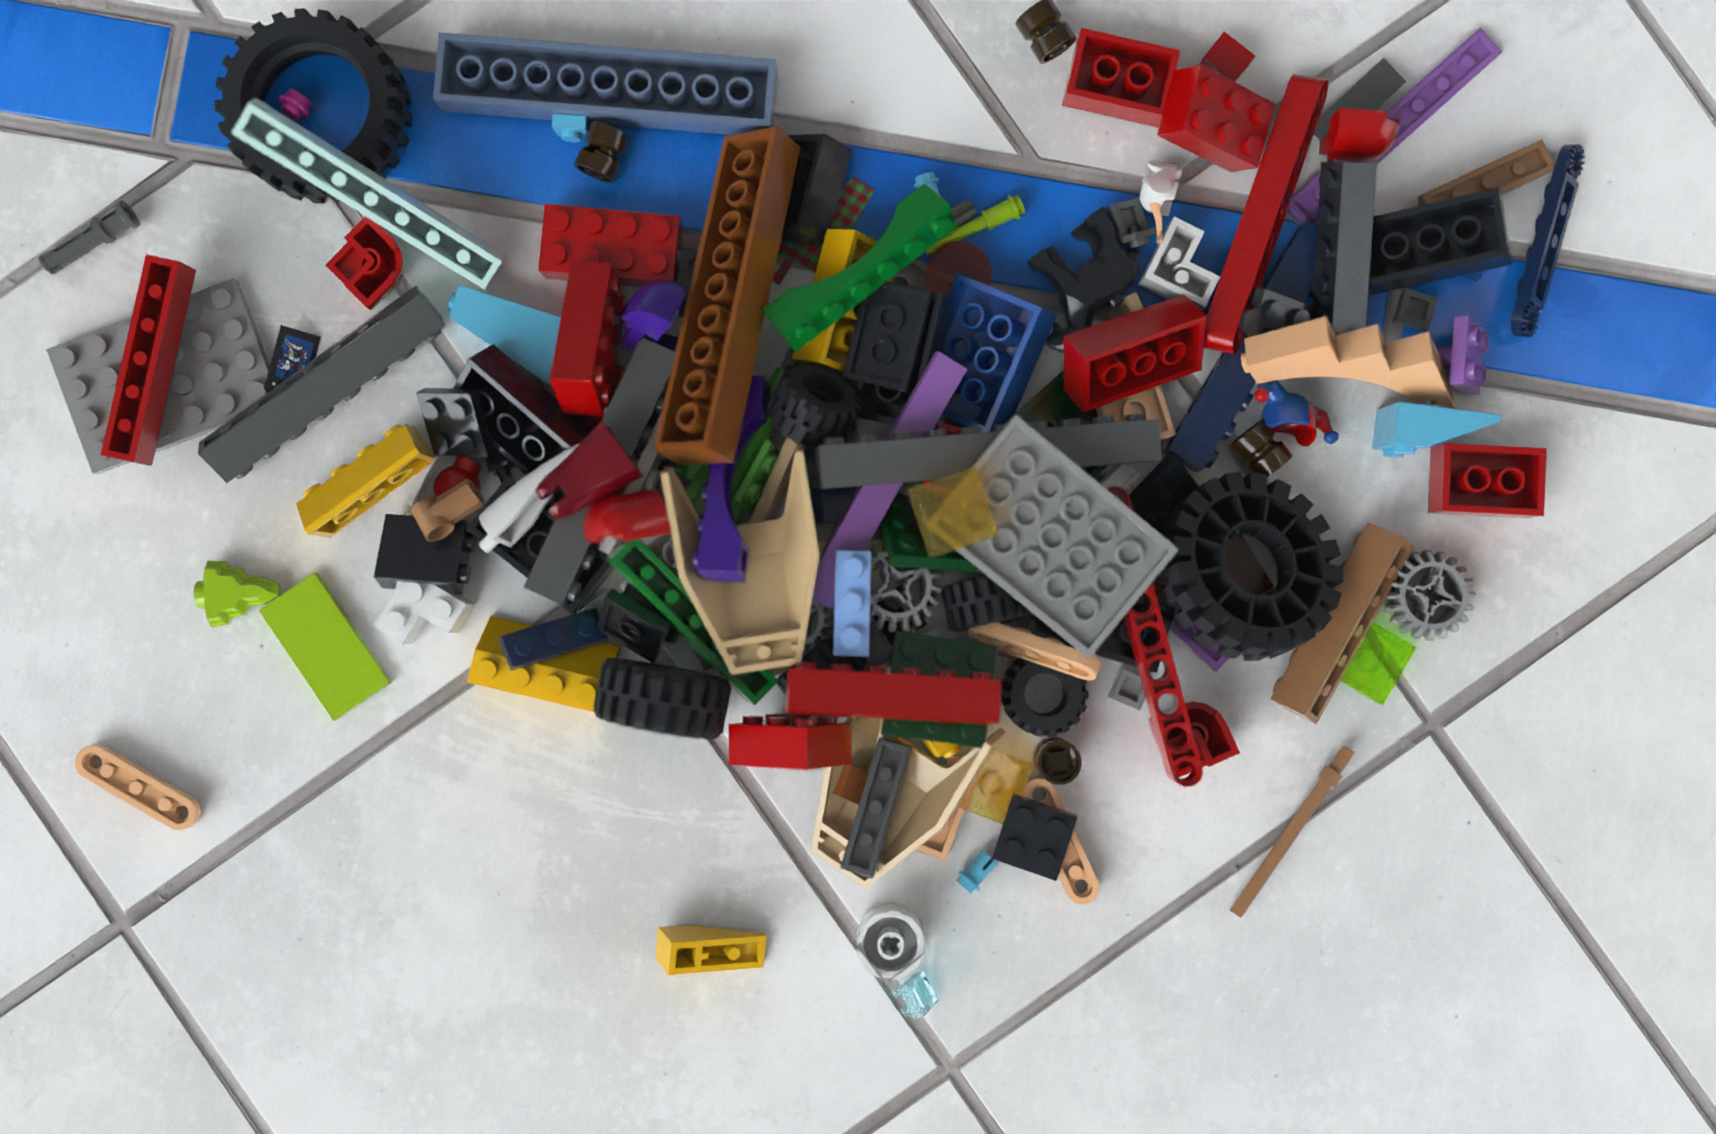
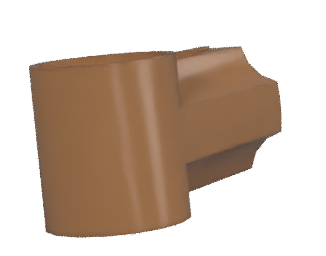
(439, 514)

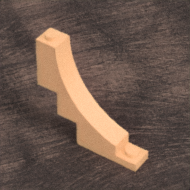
(1314, 350)

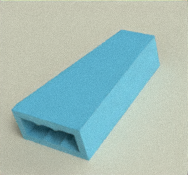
(517, 330)

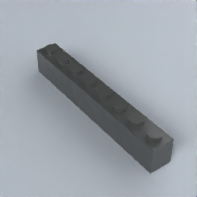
(321, 385)
(630, 418)

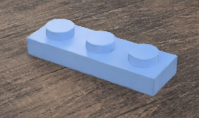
(852, 603)

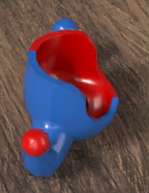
(1293, 414)

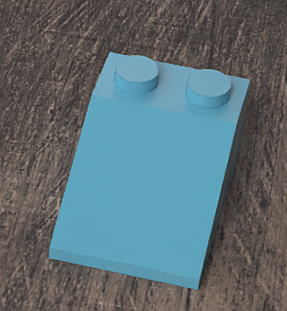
(1410, 427)

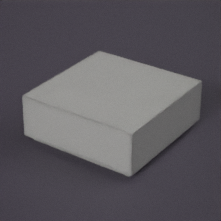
(1128, 688)

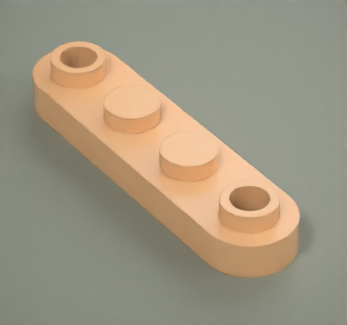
(1042, 651)
(138, 787)
(1075, 863)

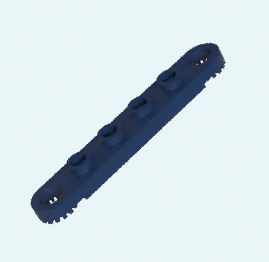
(1549, 235)

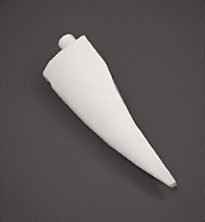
(517, 508)

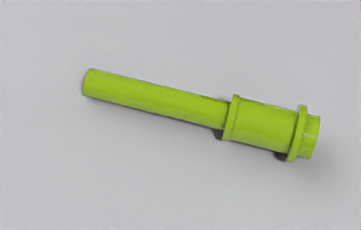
(989, 219)

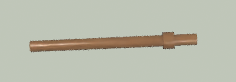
(1329, 778)

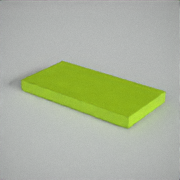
(325, 646)

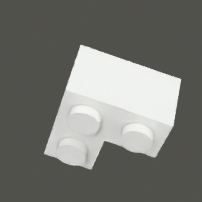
(1170, 267)
(418, 602)

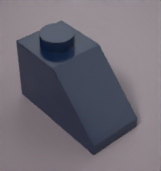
(830, 504)

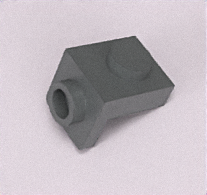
(1130, 223)

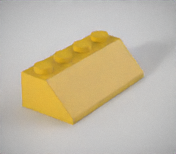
(832, 345)
(364, 482)
(561, 680)

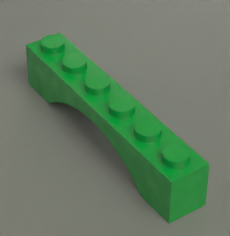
(810, 309)

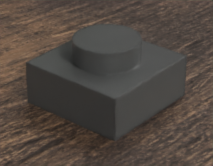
(1415, 309)

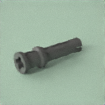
(101, 230)

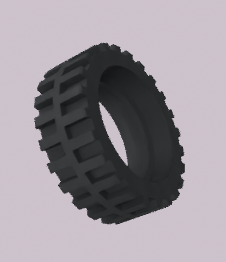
(289, 41)

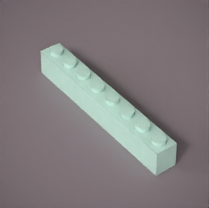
(367, 192)

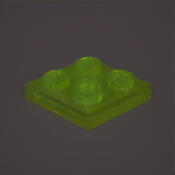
(1378, 664)

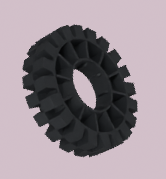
(1213, 598)

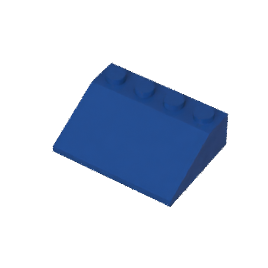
(998, 345)

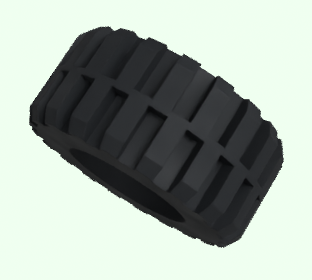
(662, 698)

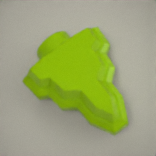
(231, 592)

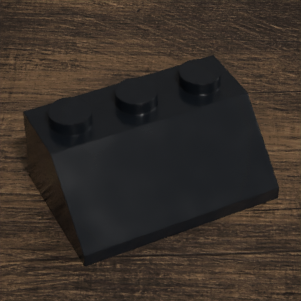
(815, 188)

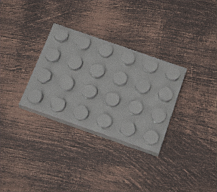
(213, 379)
(1062, 539)

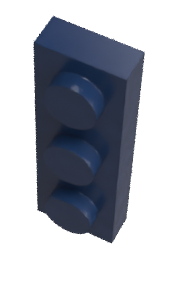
(552, 639)

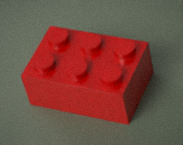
(1120, 77)
(1216, 118)
(1487, 480)
(790, 743)

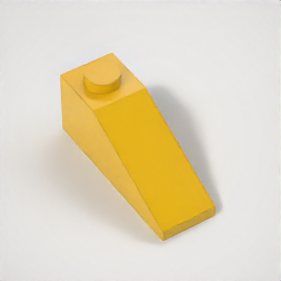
(708, 949)

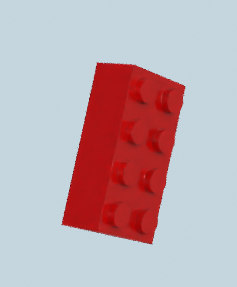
(636, 243)
(588, 338)
(1133, 353)

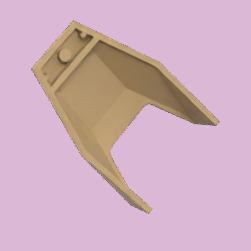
(767, 617)
(923, 804)

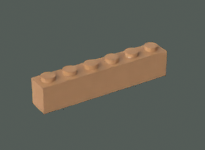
(1323, 660)

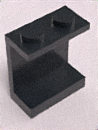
(411, 558)

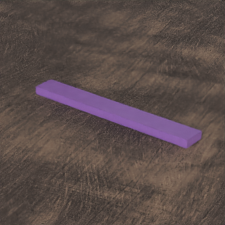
(1415, 107)
(873, 501)

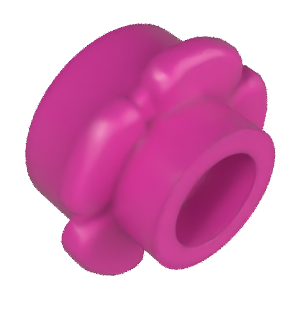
(295, 104)

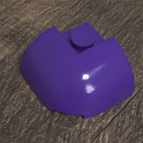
(651, 310)

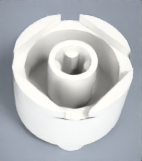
(887, 960)

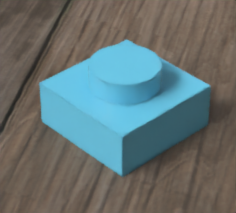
(570, 127)

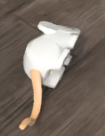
(1159, 191)

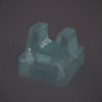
(917, 995)

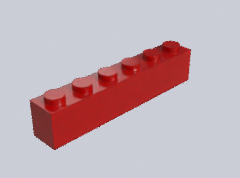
(148, 360)
(893, 695)

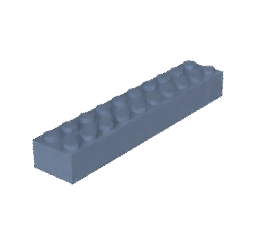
(604, 84)

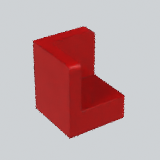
(1228, 57)

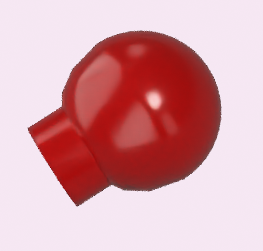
(453, 475)

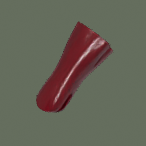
(589, 473)

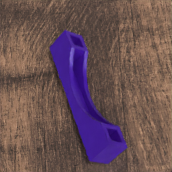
(722, 550)

